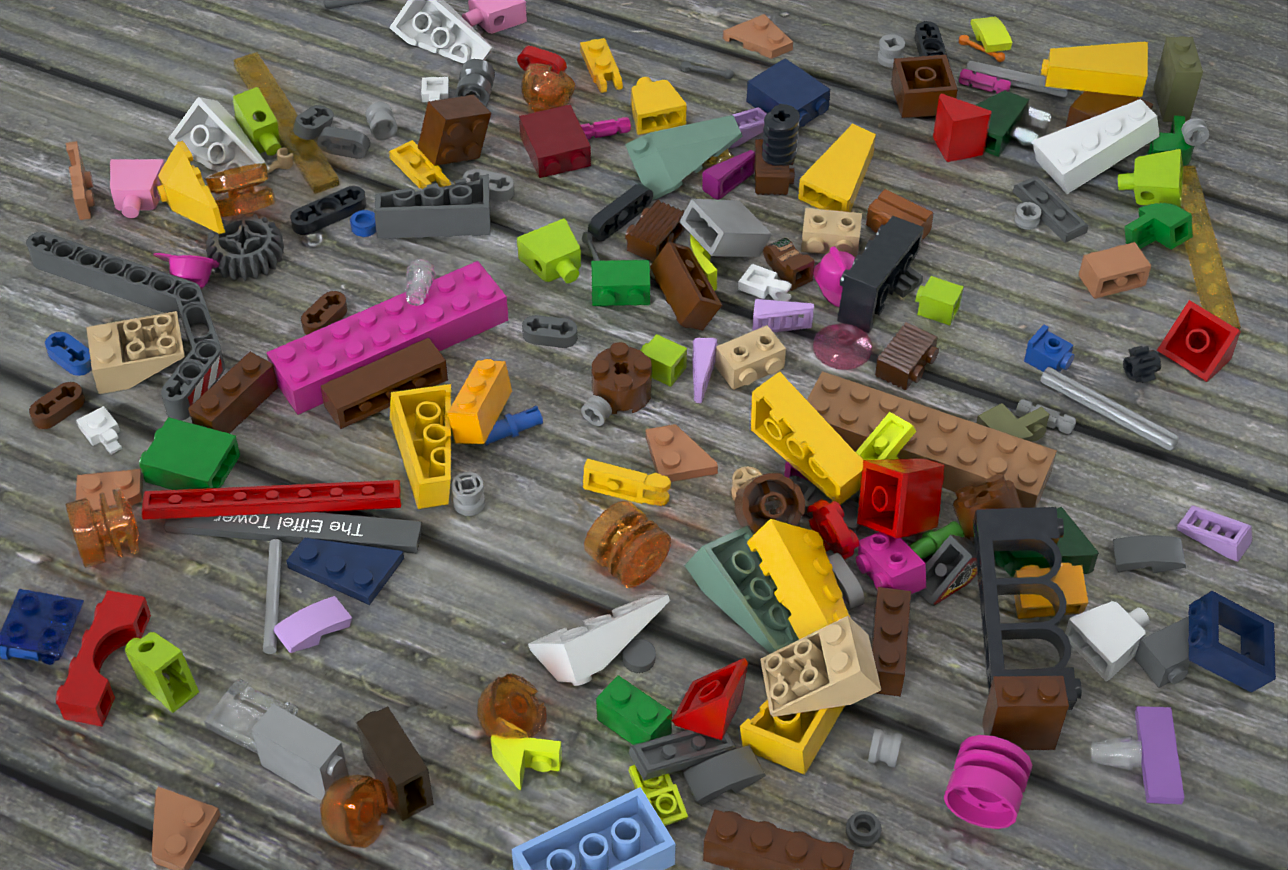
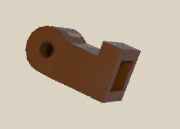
(788, 261)

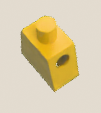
(656, 106)

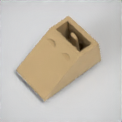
(133, 350)
(821, 670)

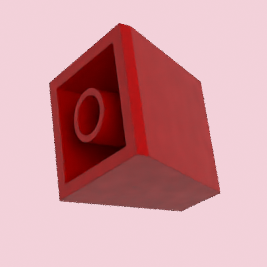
(900, 496)

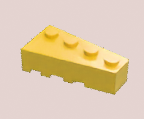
(805, 438)
(424, 441)
(801, 574)
(790, 738)

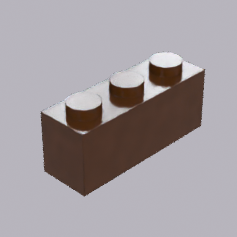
(685, 286)
(235, 394)
(890, 638)

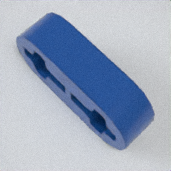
(65, 357)

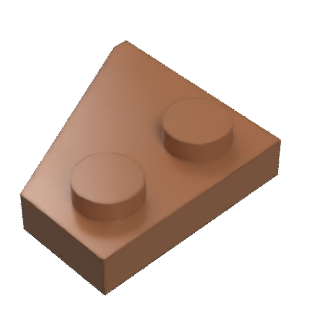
(760, 36)
(81, 182)
(677, 454)
(92, 484)
(180, 828)

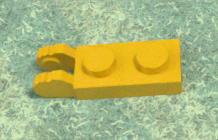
(601, 64)
(417, 166)
(626, 483)

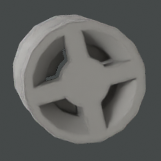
(890, 47)
(885, 747)

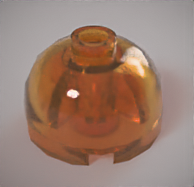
(545, 88)
(510, 708)
(353, 810)

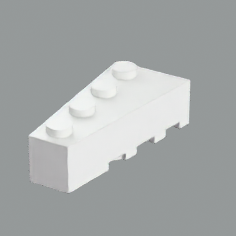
(1096, 144)

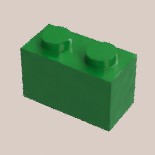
(620, 282)
(632, 713)

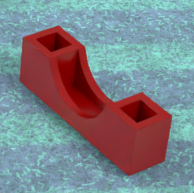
(86, 693)

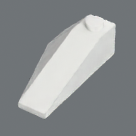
(587, 650)

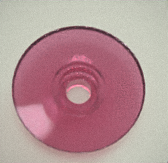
(842, 346)

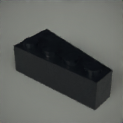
(878, 272)

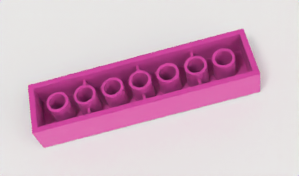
(453, 311)

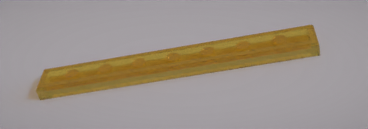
(305, 152)
(1205, 254)

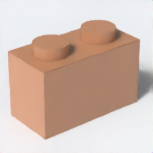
(1114, 270)

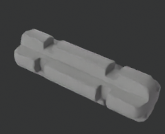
(1065, 424)

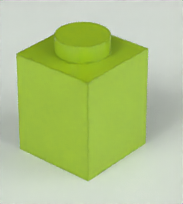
(939, 300)
(667, 359)

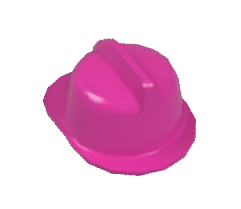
(190, 267)
(829, 273)

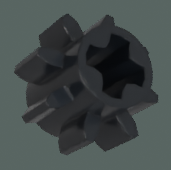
(1142, 364)

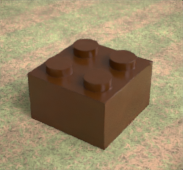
(920, 82)
(454, 130)

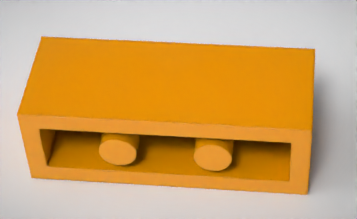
(480, 402)

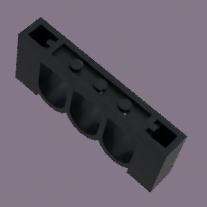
(1018, 530)

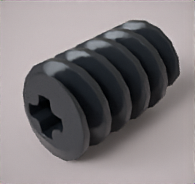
(780, 135)

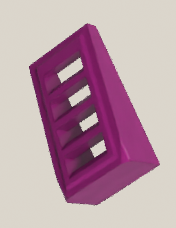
(727, 175)

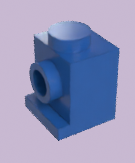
(1048, 351)

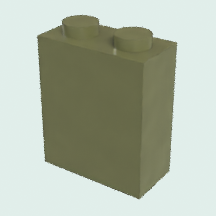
(1178, 78)

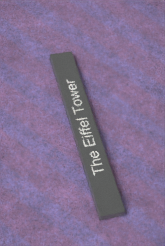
(294, 527)

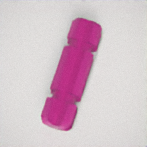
(983, 81)
(607, 127)

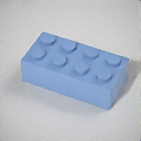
(611, 837)

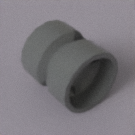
(476, 79)

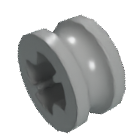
(1195, 138)
(1021, 218)
(596, 410)

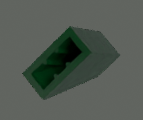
(1006, 111)
(1074, 549)

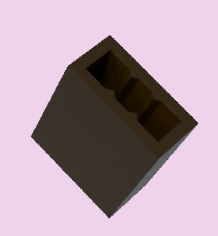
(395, 762)

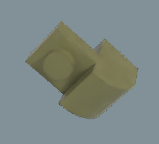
(1028, 427)

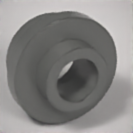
(866, 820)

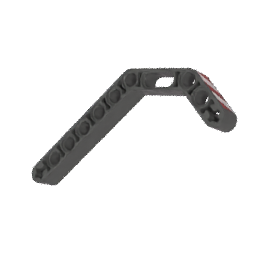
(148, 288)

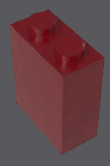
(555, 141)

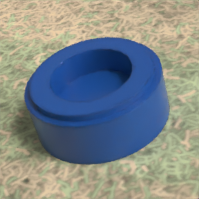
(363, 223)

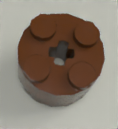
(622, 377)
(753, 494)
(994, 494)

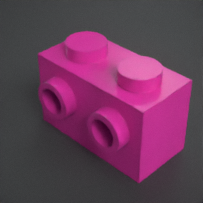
(891, 563)

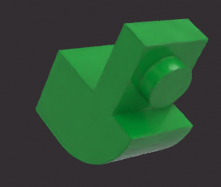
(1173, 141)
(1162, 223)

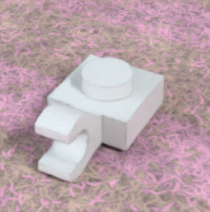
(434, 88)
(762, 282)
(100, 427)

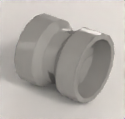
(381, 121)
(468, 494)

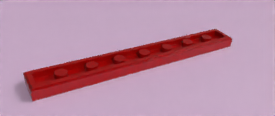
(271, 499)

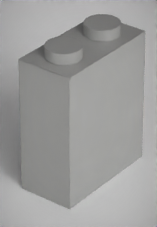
(725, 228)
(298, 751)

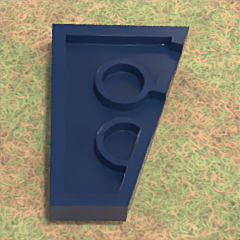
(346, 567)

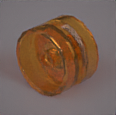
(240, 189)

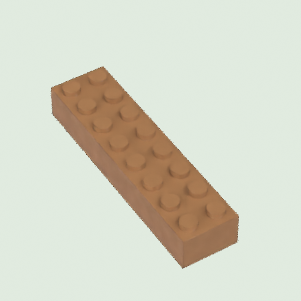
(964, 447)

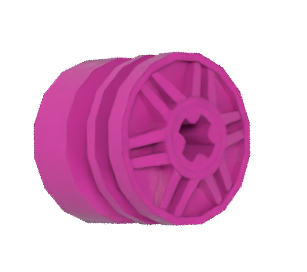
(988, 781)

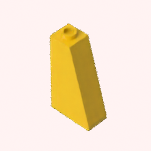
(1099, 68)
(839, 172)

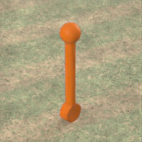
(964, 40)

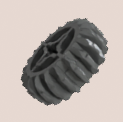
(246, 247)

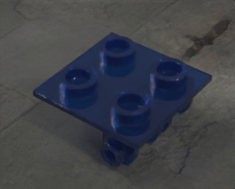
(40, 623)

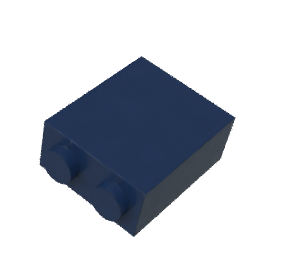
(790, 86)

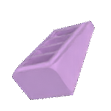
(748, 126)
(776, 315)
(703, 362)
(1231, 545)

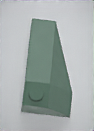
(673, 153)
(734, 582)

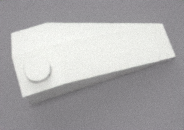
(440, 30)
(215, 137)

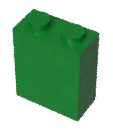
(189, 456)

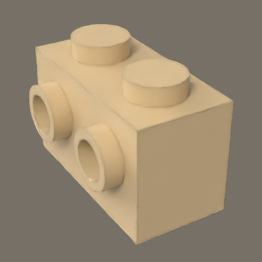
(829, 229)
(750, 357)

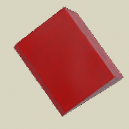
(960, 128)
(1200, 341)
(713, 701)

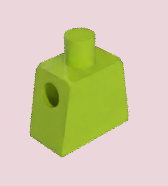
(262, 131)
(1156, 178)
(551, 252)
(156, 656)

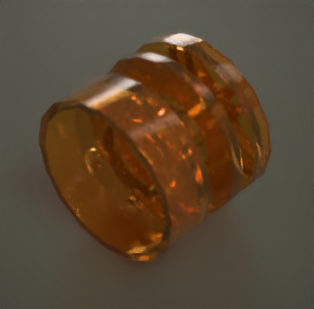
(102, 527)
(627, 544)

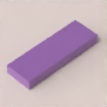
(1159, 755)

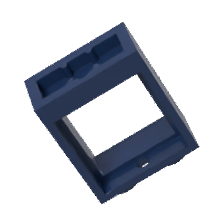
(1257, 658)

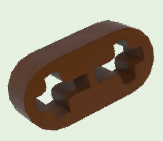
(322, 312)
(56, 405)

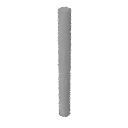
(272, 596)

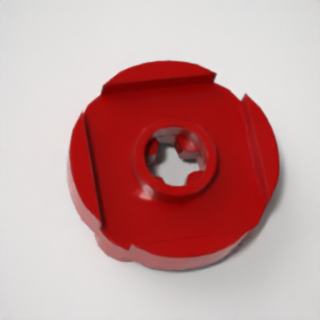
(832, 528)

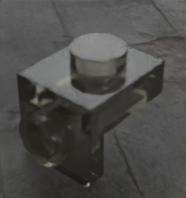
(1032, 126)

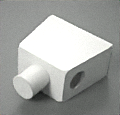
(1107, 636)

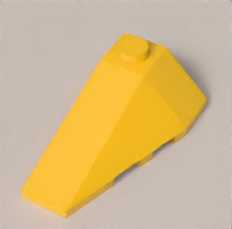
(186, 191)

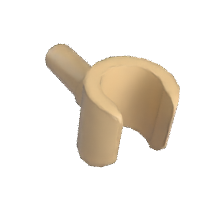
(283, 160)

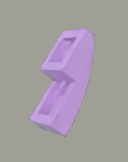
(308, 624)

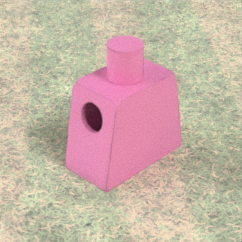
(496, 14)
(135, 184)

